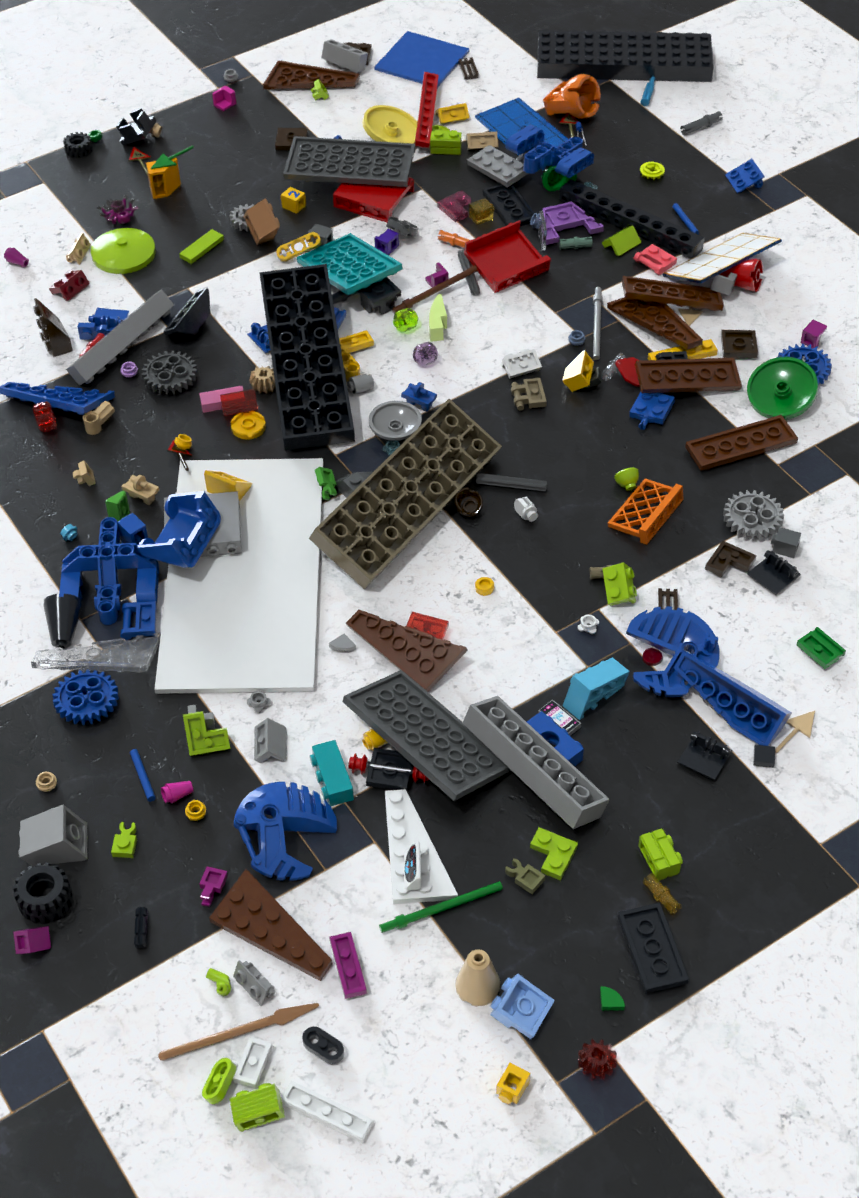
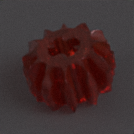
(44, 416)
(597, 1059)

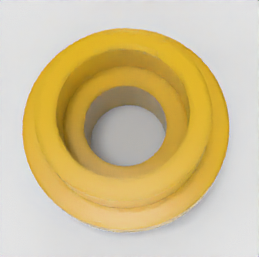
(183, 441)
(195, 805)

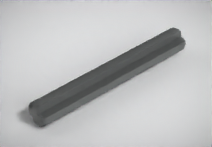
(471, 279)
(512, 482)

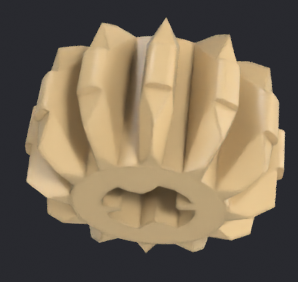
(262, 379)

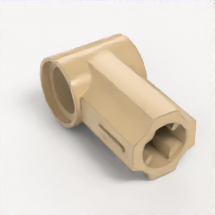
(94, 419)

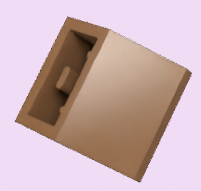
(262, 222)

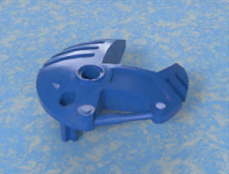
(672, 633)
(291, 811)

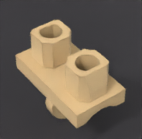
(141, 488)

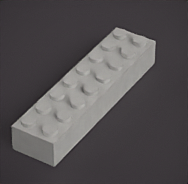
(535, 762)

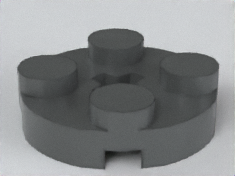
(405, 228)

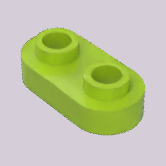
(219, 1081)

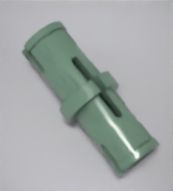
(575, 243)

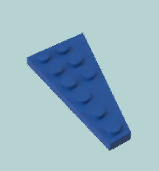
(61, 397)

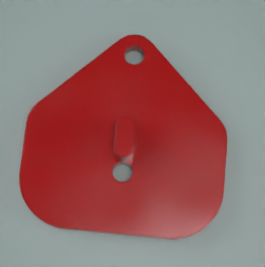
(627, 369)

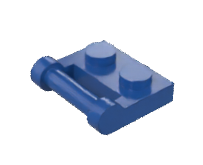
(145, 619)

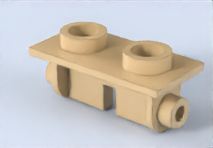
(79, 249)

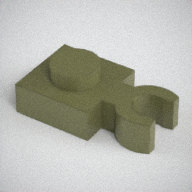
(527, 877)

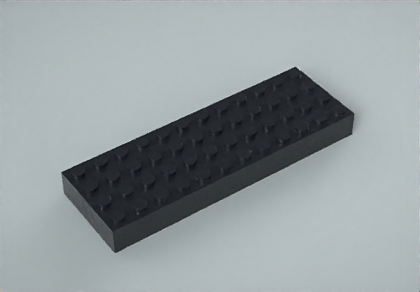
(625, 55)
(306, 358)

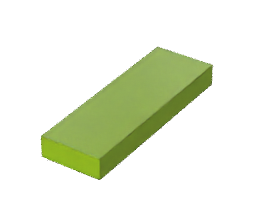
(201, 246)

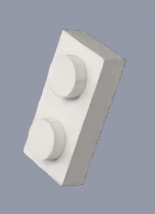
(252, 1062)

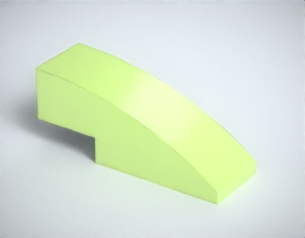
(437, 319)

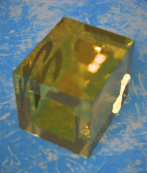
(481, 211)

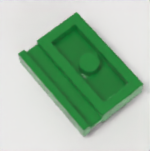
(821, 647)

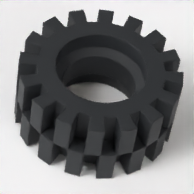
(77, 144)

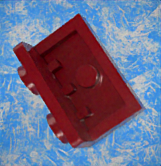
(70, 284)

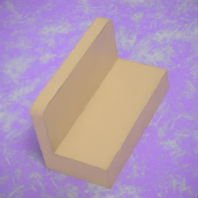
(481, 140)

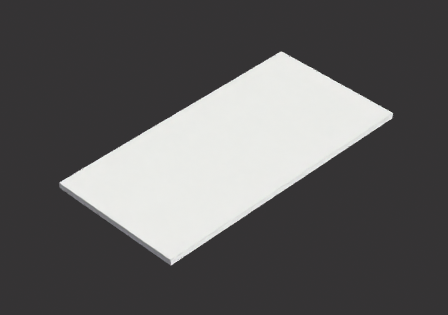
(252, 613)

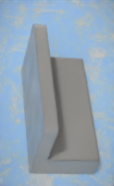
(269, 741)

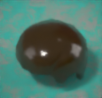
(468, 502)

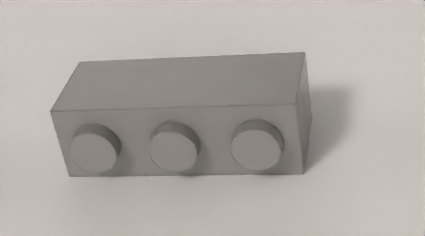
(344, 56)

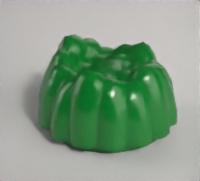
(95, 135)

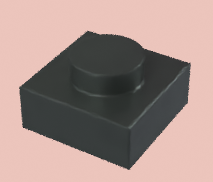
(596, 377)

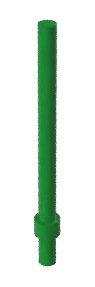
(401, 921)

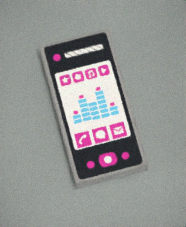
(561, 717)

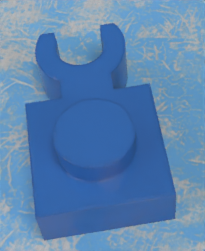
(89, 331)

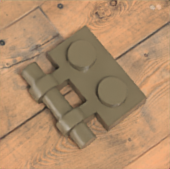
(534, 393)

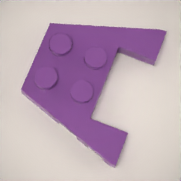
(567, 216)

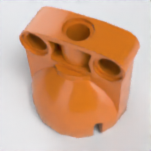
(574, 97)

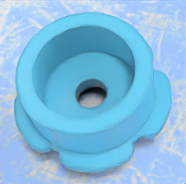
(69, 532)

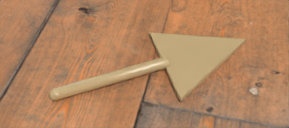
(690, 315)
(801, 723)

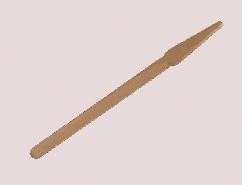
(280, 1017)

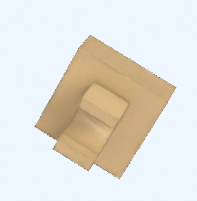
(84, 474)

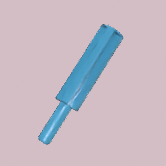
(648, 92)

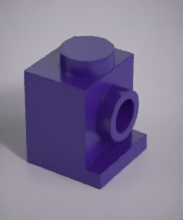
(387, 241)

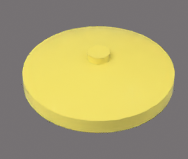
(389, 124)

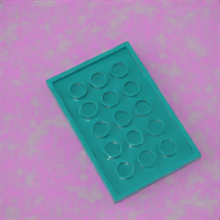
(351, 263)

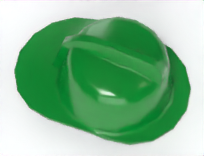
(553, 180)

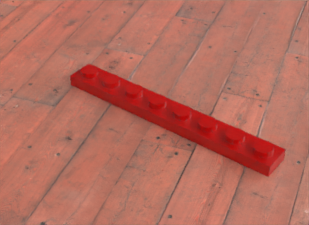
(426, 110)

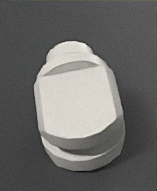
(526, 509)

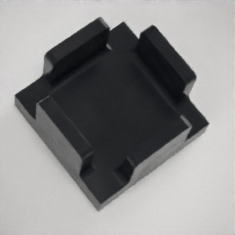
(137, 130)
(380, 294)

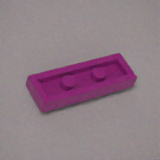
(348, 965)

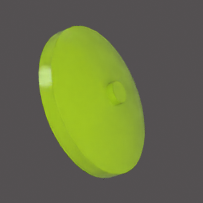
(123, 250)

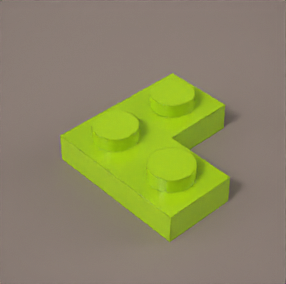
(199, 739)
(559, 852)

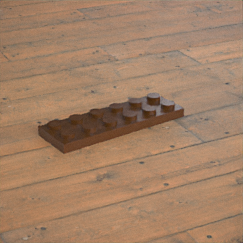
(671, 293)
(687, 375)
(741, 442)

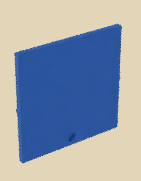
(419, 54)

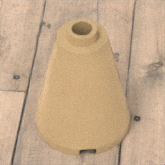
(478, 979)

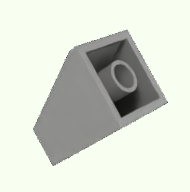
(53, 837)

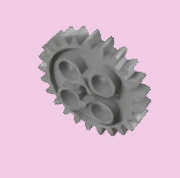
(753, 514)

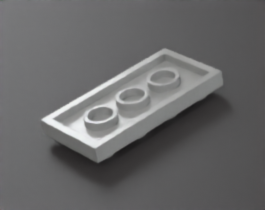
(497, 165)

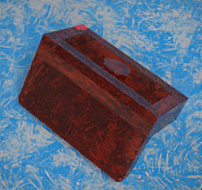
(238, 402)

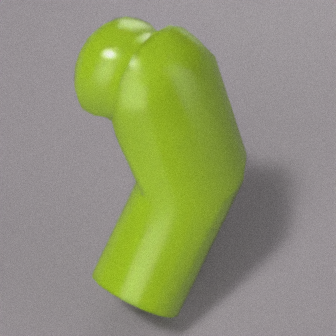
(222, 981)

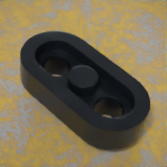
(325, 1044)

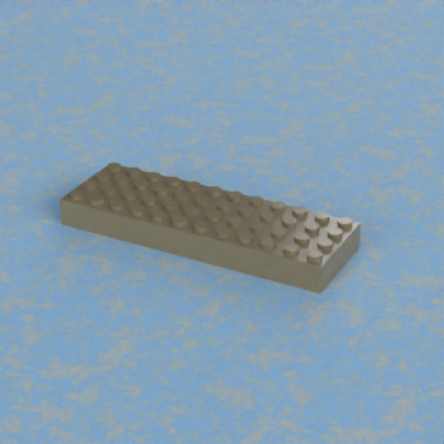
(405, 493)

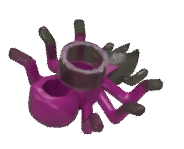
(118, 210)

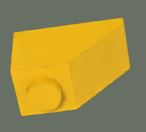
(578, 372)

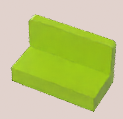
(623, 240)

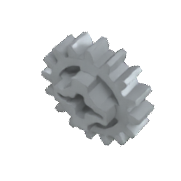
(237, 217)

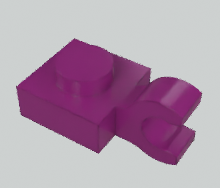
(211, 882)

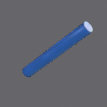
(685, 219)
(142, 775)

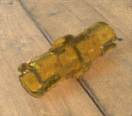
(662, 893)

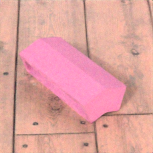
(211, 400)

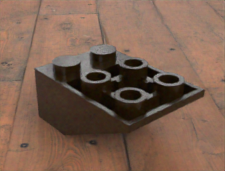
(52, 330)

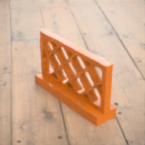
(658, 514)

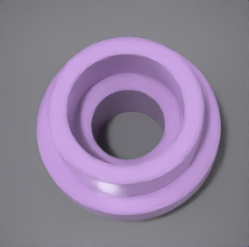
(129, 369)

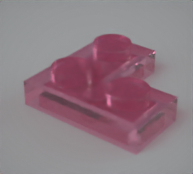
(453, 205)

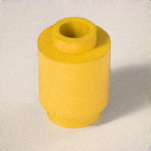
(372, 740)

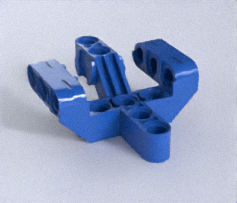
(567, 157)
(106, 559)

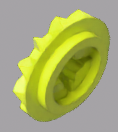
(647, 168)

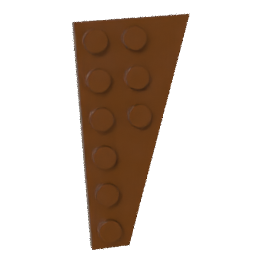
(295, 76)
(658, 319)
(410, 650)
(261, 921)

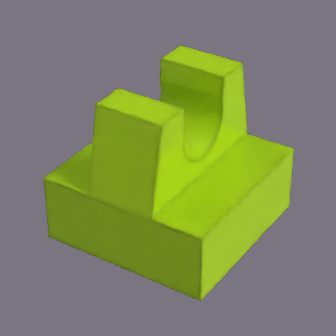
(319, 90)

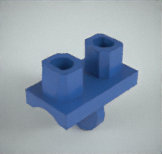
(419, 395)

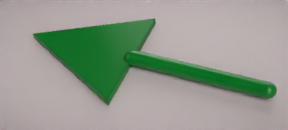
(165, 161)

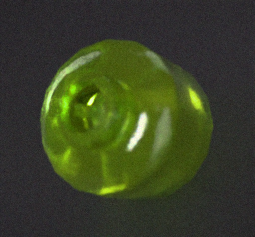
(405, 319)

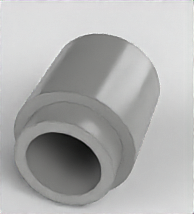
(360, 383)

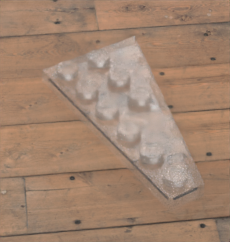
(101, 656)

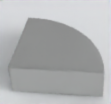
(342, 643)

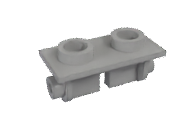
(248, 976)

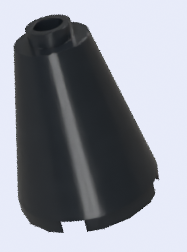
(62, 618)

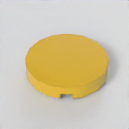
(248, 425)

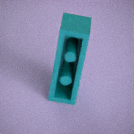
(331, 773)

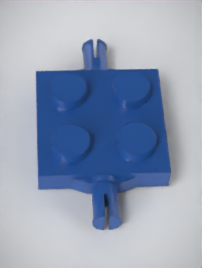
(651, 408)

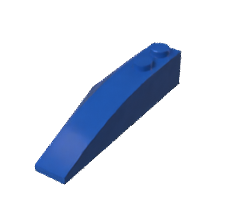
(735, 701)

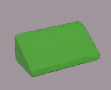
(118, 506)

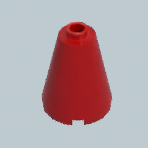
(747, 274)

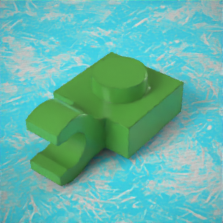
(326, 479)

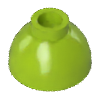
(627, 478)

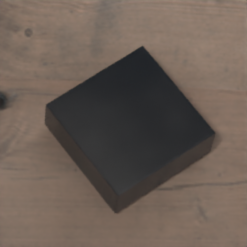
(764, 756)

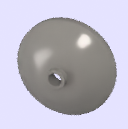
(394, 420)

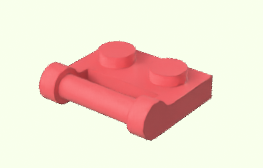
(655, 259)

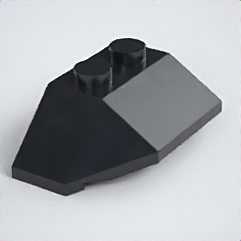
(191, 315)

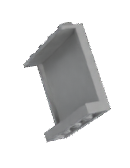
(227, 535)

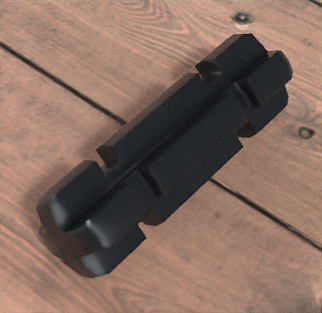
(140, 927)

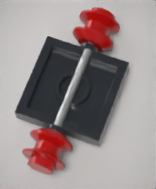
(386, 770)

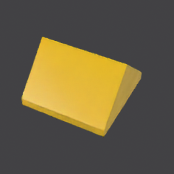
(222, 482)

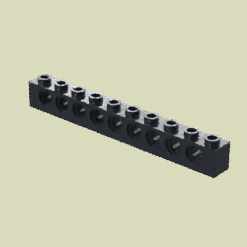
(625, 215)

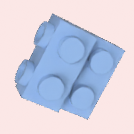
(521, 1006)

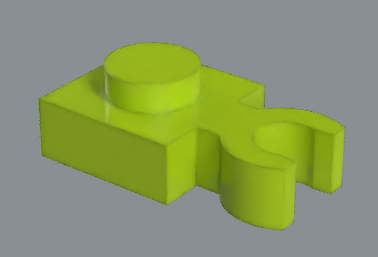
(124, 844)

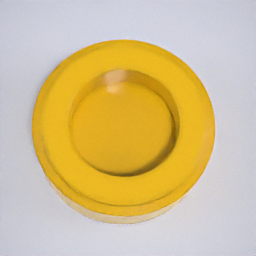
(484, 586)

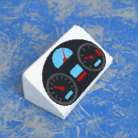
(412, 867)

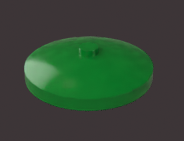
(782, 387)

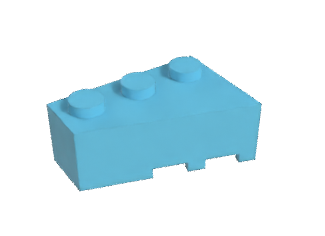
(593, 685)

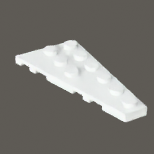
(403, 830)

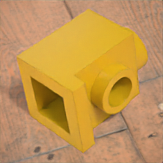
(512, 1077)

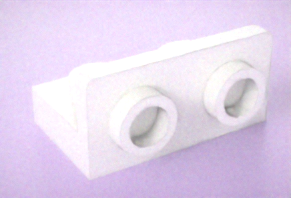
(521, 363)

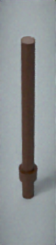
(408, 303)

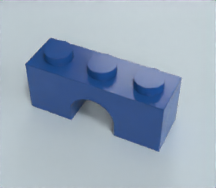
(552, 733)

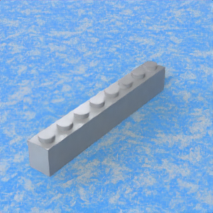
(120, 337)

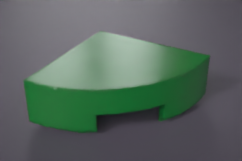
(610, 999)

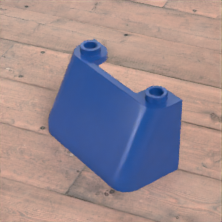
(186, 533)

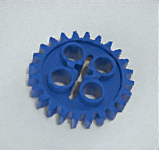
(815, 359)
(85, 696)

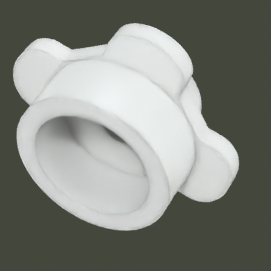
(588, 624)

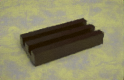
(466, 62)
(668, 594)

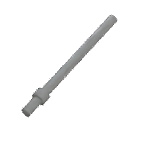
(597, 301)

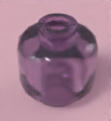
(425, 353)

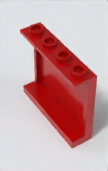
(370, 200)
(505, 257)

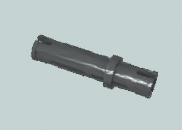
(707, 120)

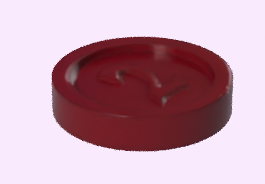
(652, 656)

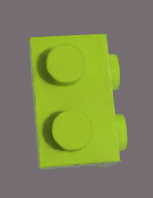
(619, 584)

